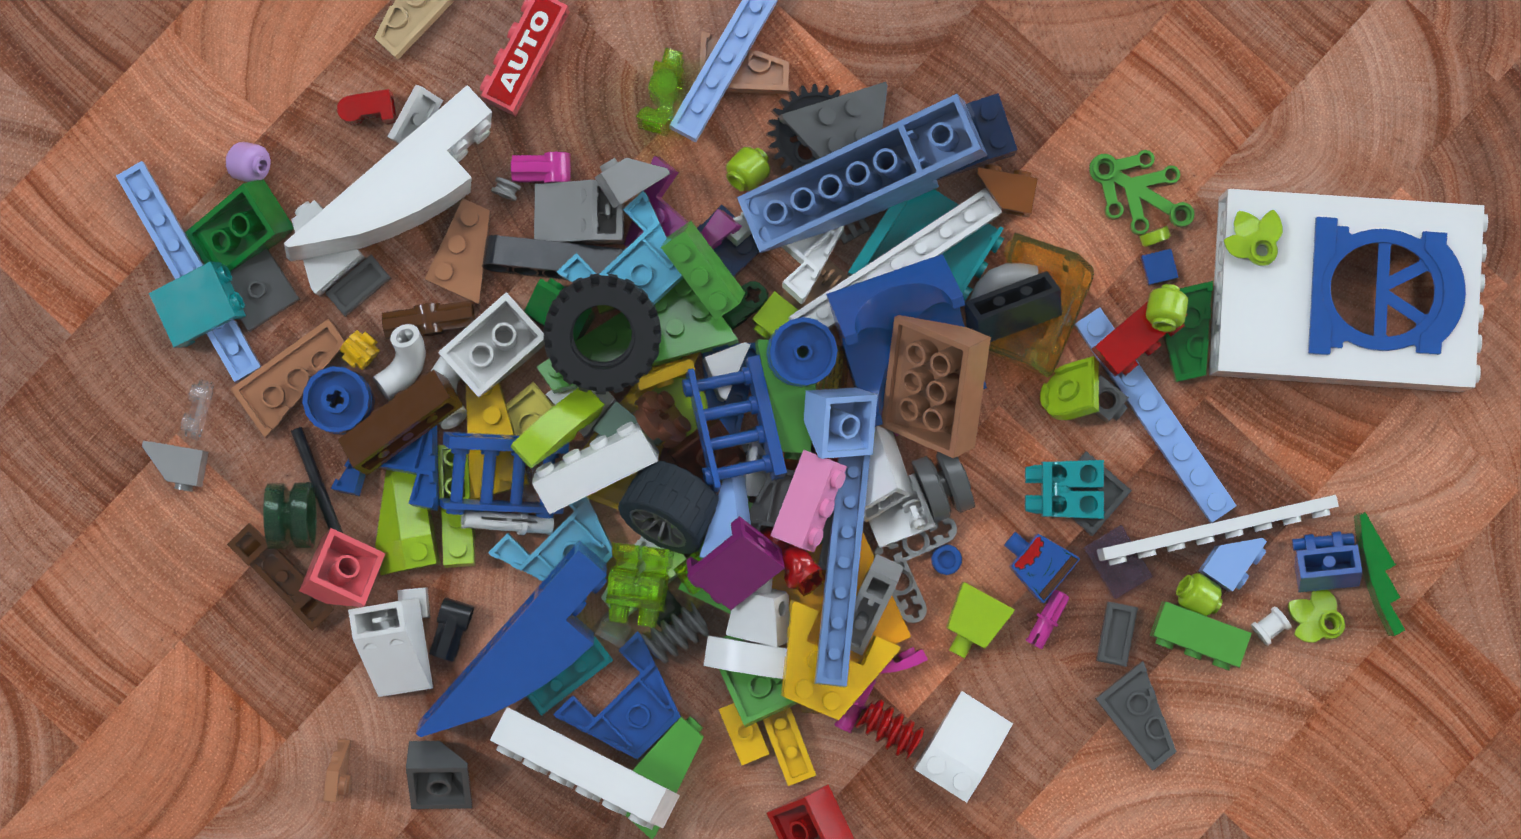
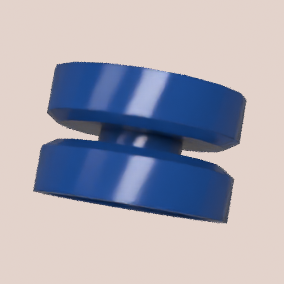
(783, 355)
(322, 392)

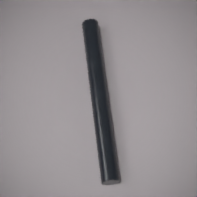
(316, 479)

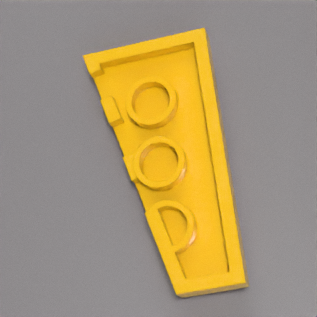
(489, 416)

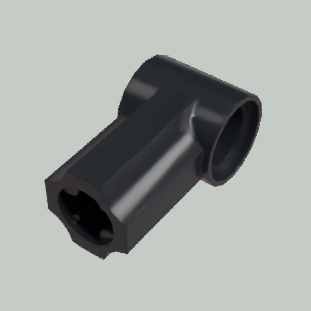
(453, 622)

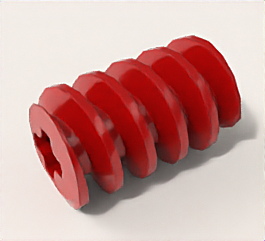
(891, 728)

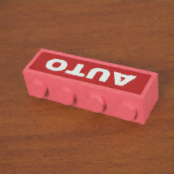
(524, 54)

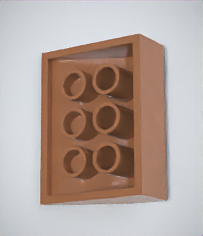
(935, 384)

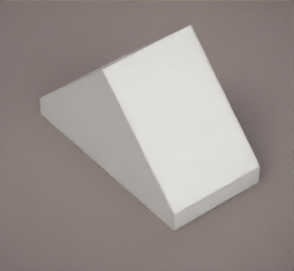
(724, 363)

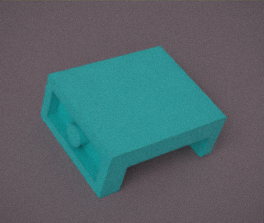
(197, 303)

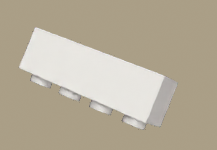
(594, 467)

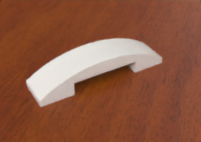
(745, 657)

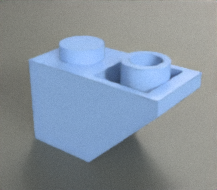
(1229, 562)

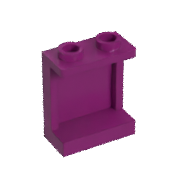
(736, 565)

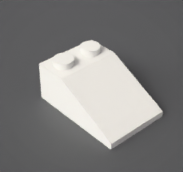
(493, 345)
(963, 746)

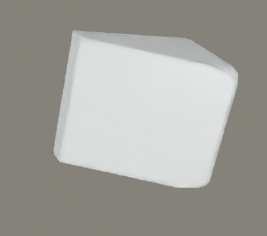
(422, 594)

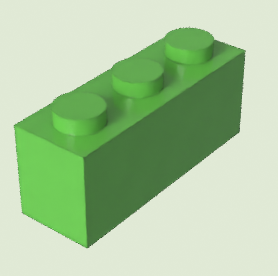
(703, 270)
(1199, 635)

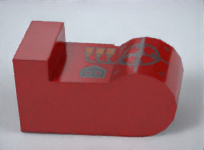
(369, 105)

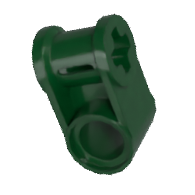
(746, 308)

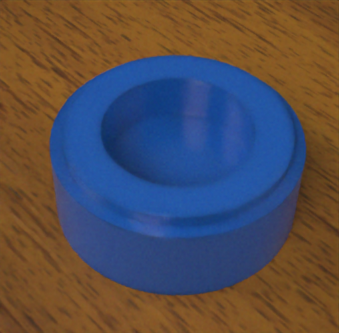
(946, 559)

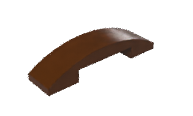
(279, 575)

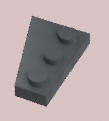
(1137, 714)

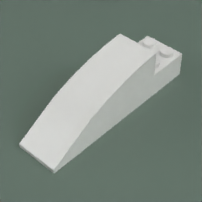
(403, 187)

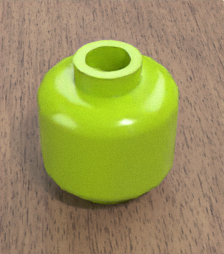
(748, 168)
(1167, 308)
(1199, 594)

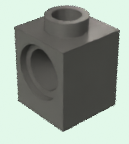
(1119, 399)

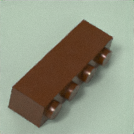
(400, 422)

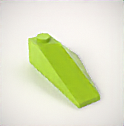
(404, 530)

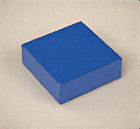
(1159, 267)

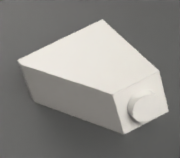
(326, 269)
(887, 476)

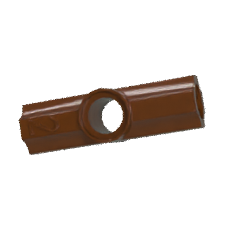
(430, 318)

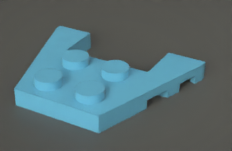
(641, 261)
(580, 525)

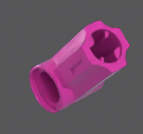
(545, 168)

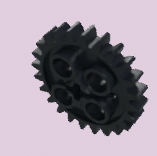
(783, 133)

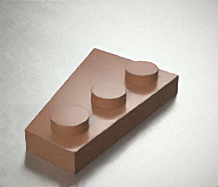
(757, 72)
(461, 253)

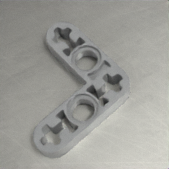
(918, 599)

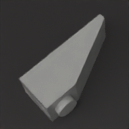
(873, 599)

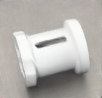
(1271, 626)

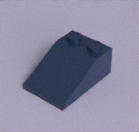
(993, 131)

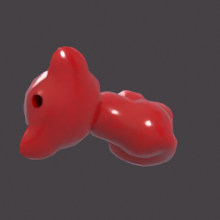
(799, 566)

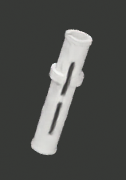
(520, 523)

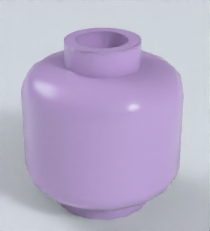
(248, 162)

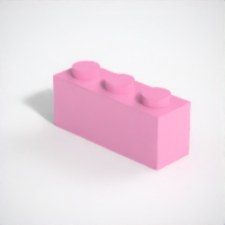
(809, 501)

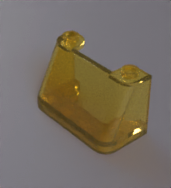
(1043, 344)

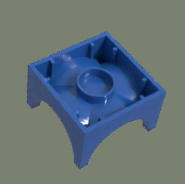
(867, 313)

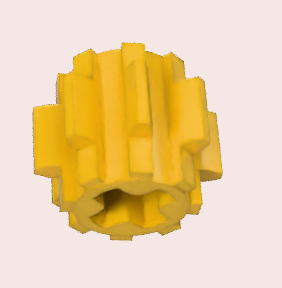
(359, 350)

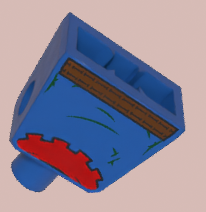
(1040, 564)

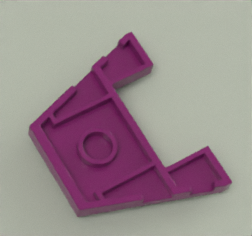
(714, 232)

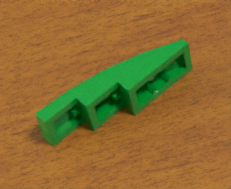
(1374, 563)

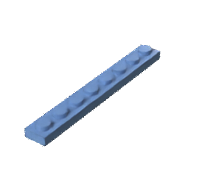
(842, 574)

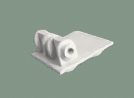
(903, 519)

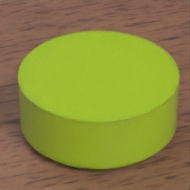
(1155, 236)

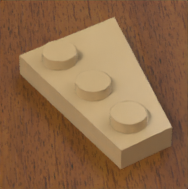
(407, 22)

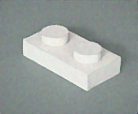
(416, 111)

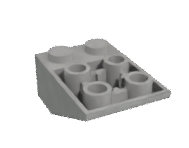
(577, 214)

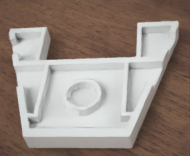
(809, 252)

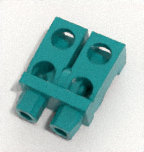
(1057, 487)

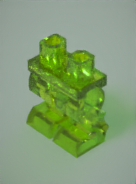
(663, 92)
(635, 590)

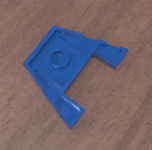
(417, 459)
(636, 714)

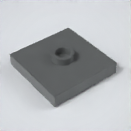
(262, 289)

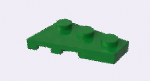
(1190, 344)

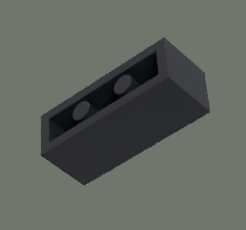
(1015, 307)

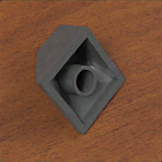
(437, 777)

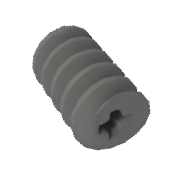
(676, 633)

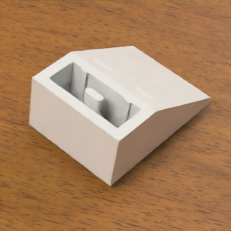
(392, 646)

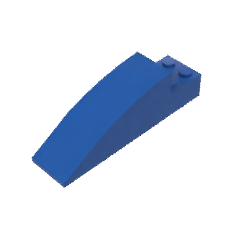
(528, 648)

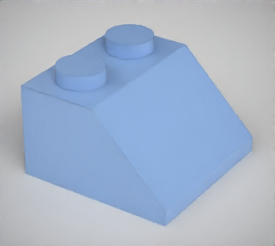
(841, 421)

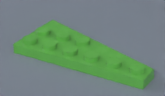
(685, 330)

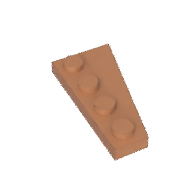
(280, 382)

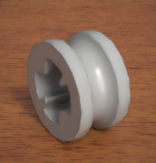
(506, 188)

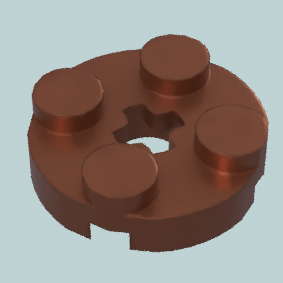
(661, 418)

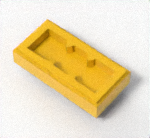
(664, 374)
(746, 740)

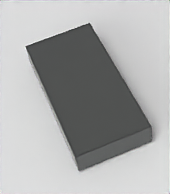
(358, 285)
(1116, 634)

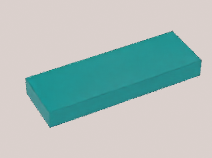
(571, 678)

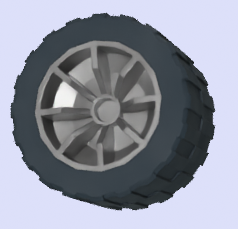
(669, 507)

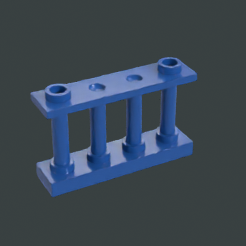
(757, 404)
(490, 447)

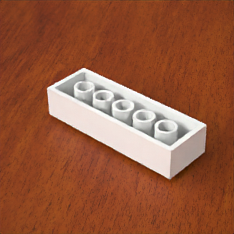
(580, 766)

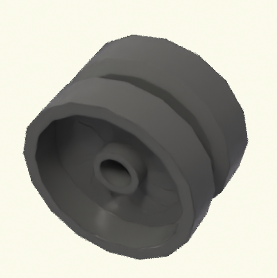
(947, 482)

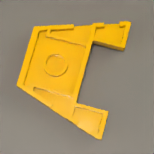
(801, 667)

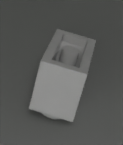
(627, 178)
(178, 464)

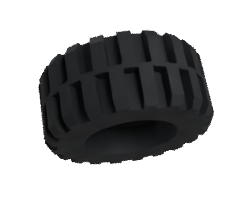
(612, 374)

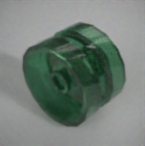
(290, 515)

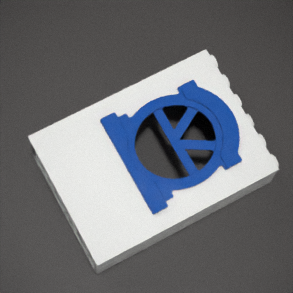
(1282, 315)

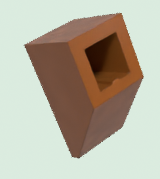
(1010, 191)

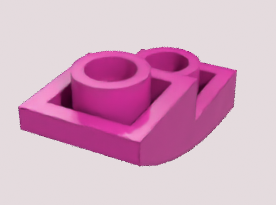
(907, 660)

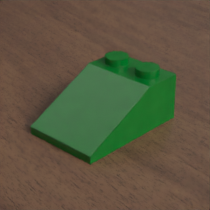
(240, 226)

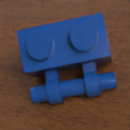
(1327, 562)

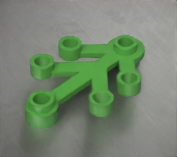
(1137, 188)

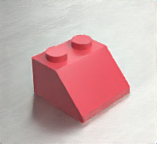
(342, 570)

